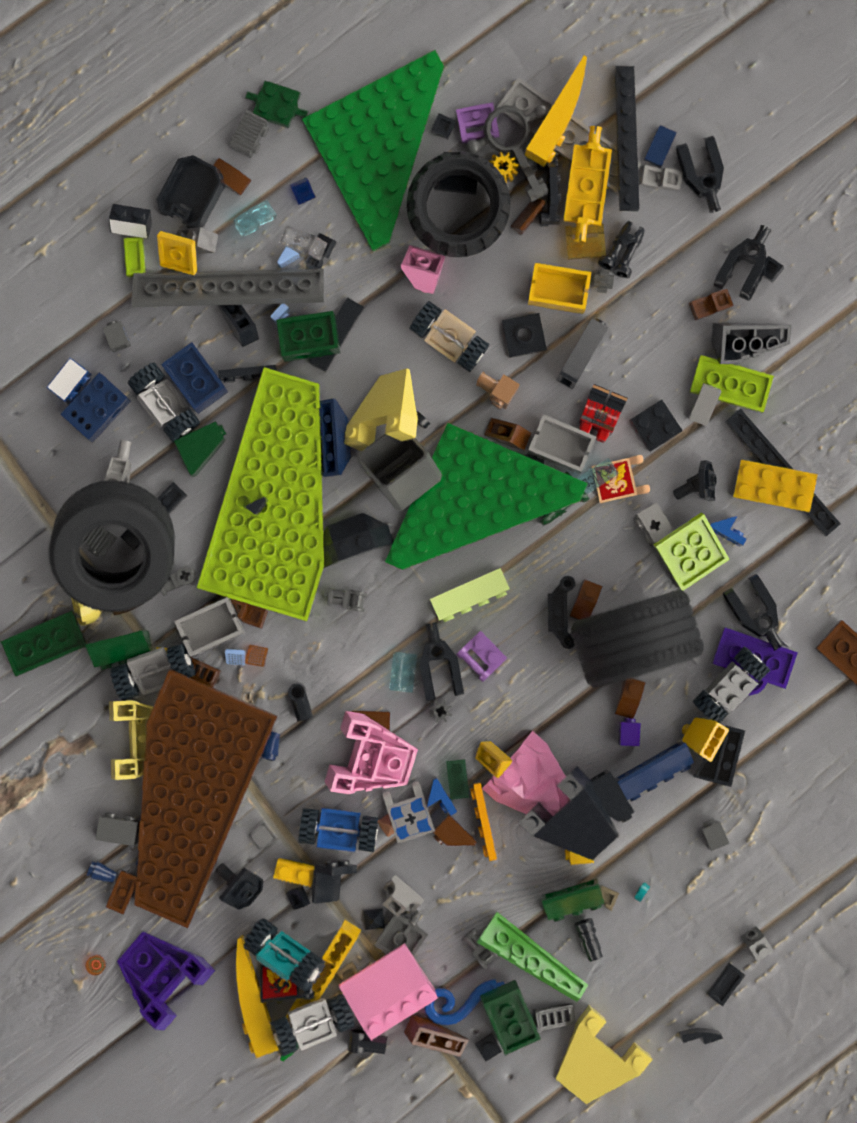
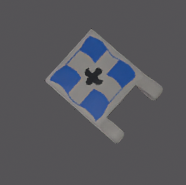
(409, 817)

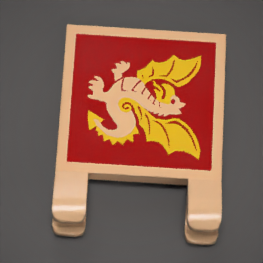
(622, 484)

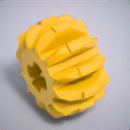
(505, 161)

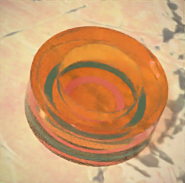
(95, 965)

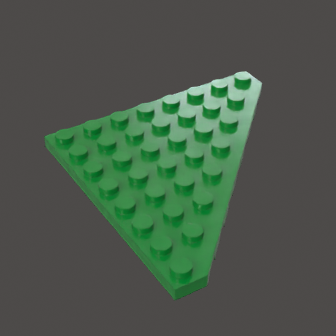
(374, 141)
(478, 496)

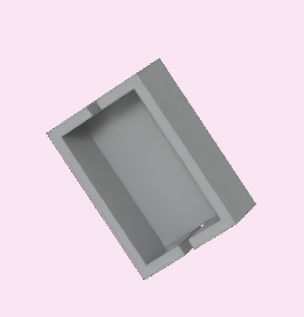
(561, 444)
(209, 627)

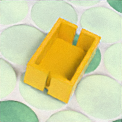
(559, 288)

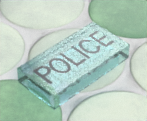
(599, 475)

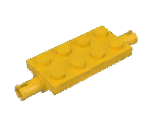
(587, 184)

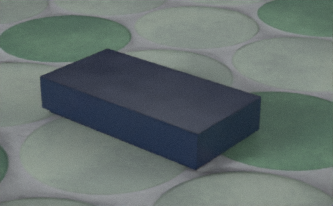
(660, 146)

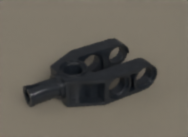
(695, 182)
(740, 253)
(753, 624)
(434, 640)

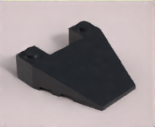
(579, 825)

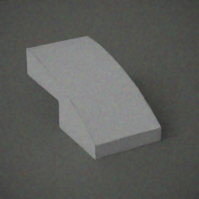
(661, 178)

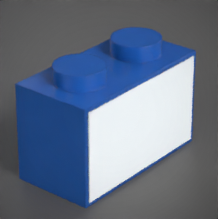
(69, 381)

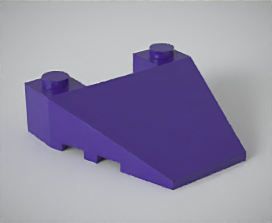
(155, 971)

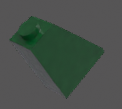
(200, 446)

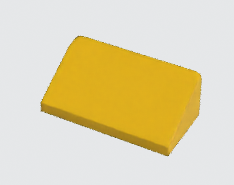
(492, 758)

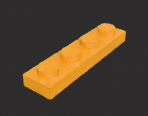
(481, 813)

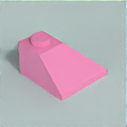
(422, 268)

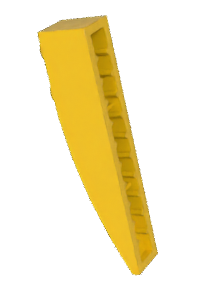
(556, 122)
(333, 957)
(254, 1013)

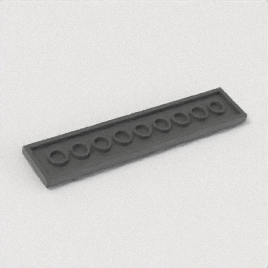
(228, 287)

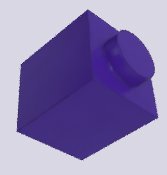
(629, 732)

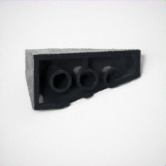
(745, 340)

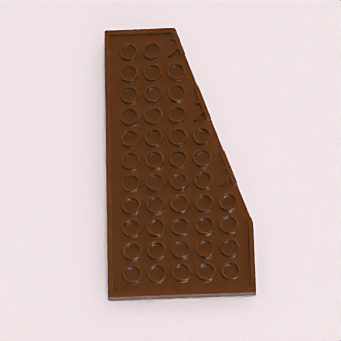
(194, 780)

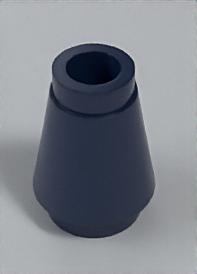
(272, 747)
(100, 872)

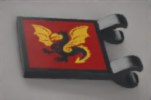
(275, 988)

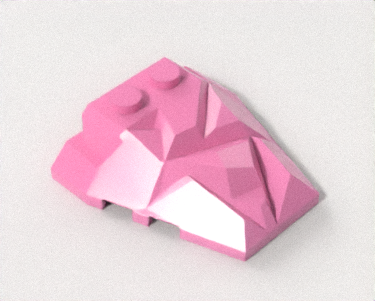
(530, 779)

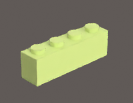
(469, 594)

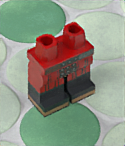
(599, 419)

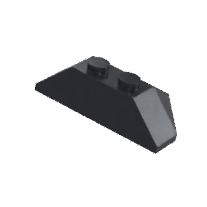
(353, 538)

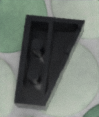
(725, 761)

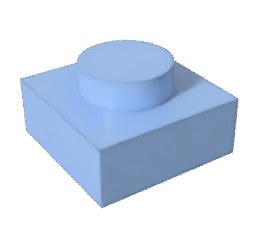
(281, 312)

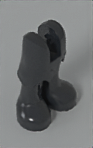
(621, 241)

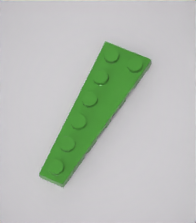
(517, 948)

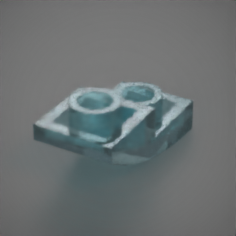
(254, 217)

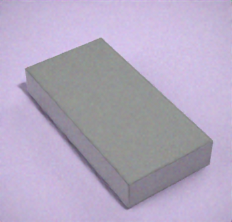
(705, 404)

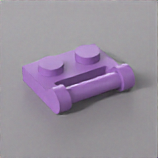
(474, 117)
(486, 651)

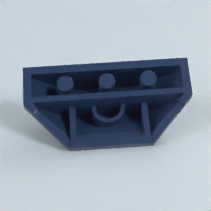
(333, 425)

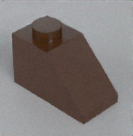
(508, 433)
(585, 600)
(630, 698)
(452, 833)

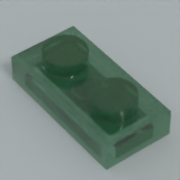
(457, 779)

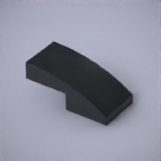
(707, 1035)

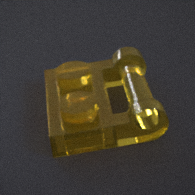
(592, 248)

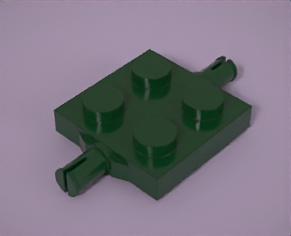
(277, 104)

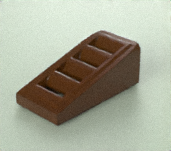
(216, 672)

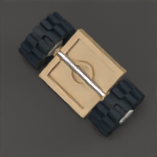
(449, 336)

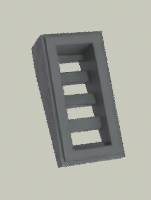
(554, 1009)

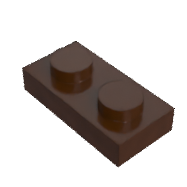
(122, 892)

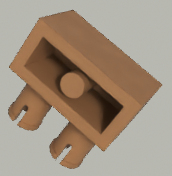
(500, 391)

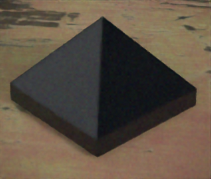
(374, 919)

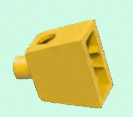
(704, 736)

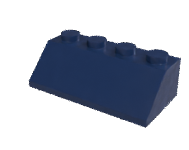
(654, 770)

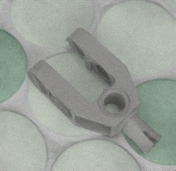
(120, 466)

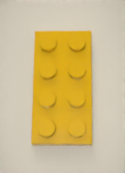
(775, 485)

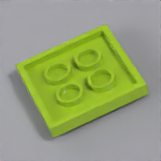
(691, 551)

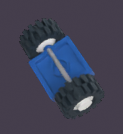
(338, 830)

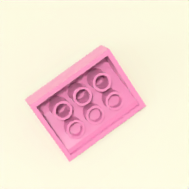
(388, 991)

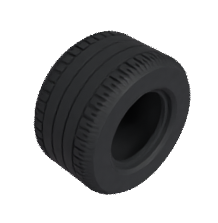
(118, 505)
(637, 639)

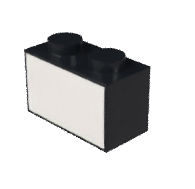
(130, 221)

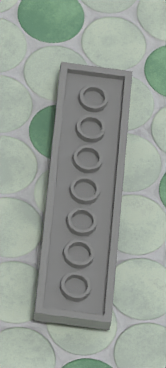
(527, 98)

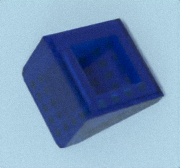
(302, 191)

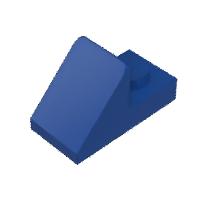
(723, 528)
(437, 792)

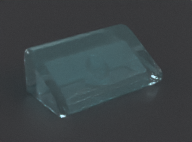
(403, 672)

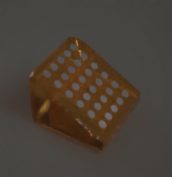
(256, 656)

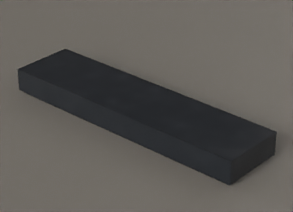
(345, 321)
(170, 499)

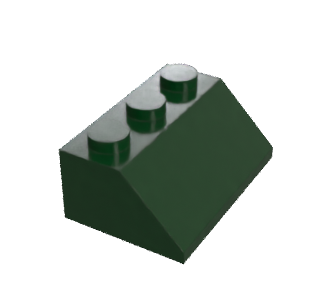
(119, 649)
(573, 900)

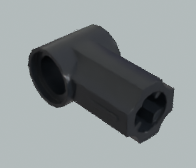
(300, 704)
(360, 1042)

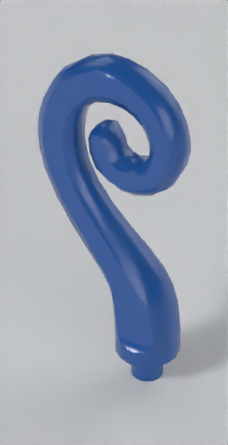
(466, 1008)

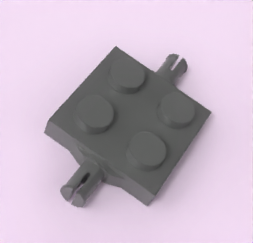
(401, 931)

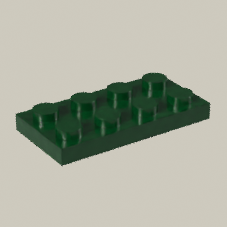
(44, 643)

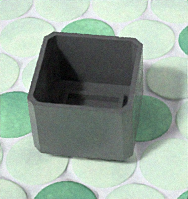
(399, 469)

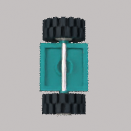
(283, 955)

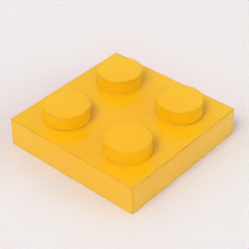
(177, 253)

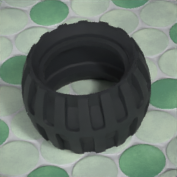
(451, 165)

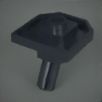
(701, 483)
(242, 887)

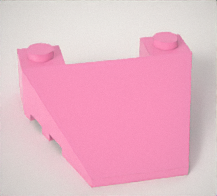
(376, 758)

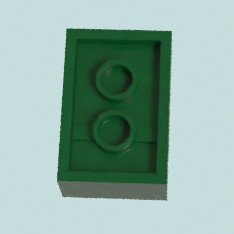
(308, 336)
(510, 1017)

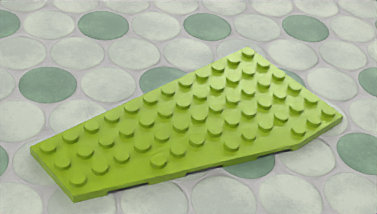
(279, 554)

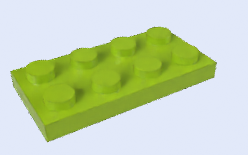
(737, 384)

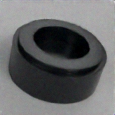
(422, 421)

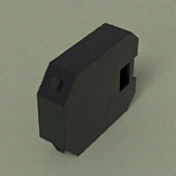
(193, 185)

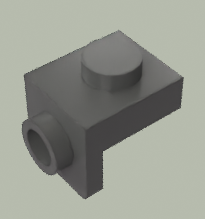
(757, 943)

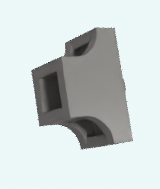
(401, 897)

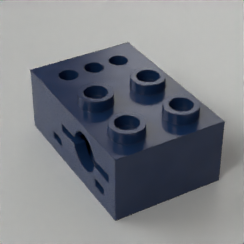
(194, 378)
(95, 407)

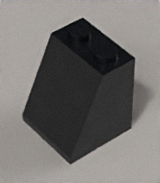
(612, 797)

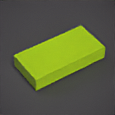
(134, 256)

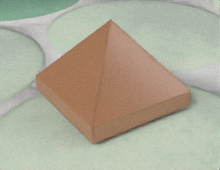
(386, 825)

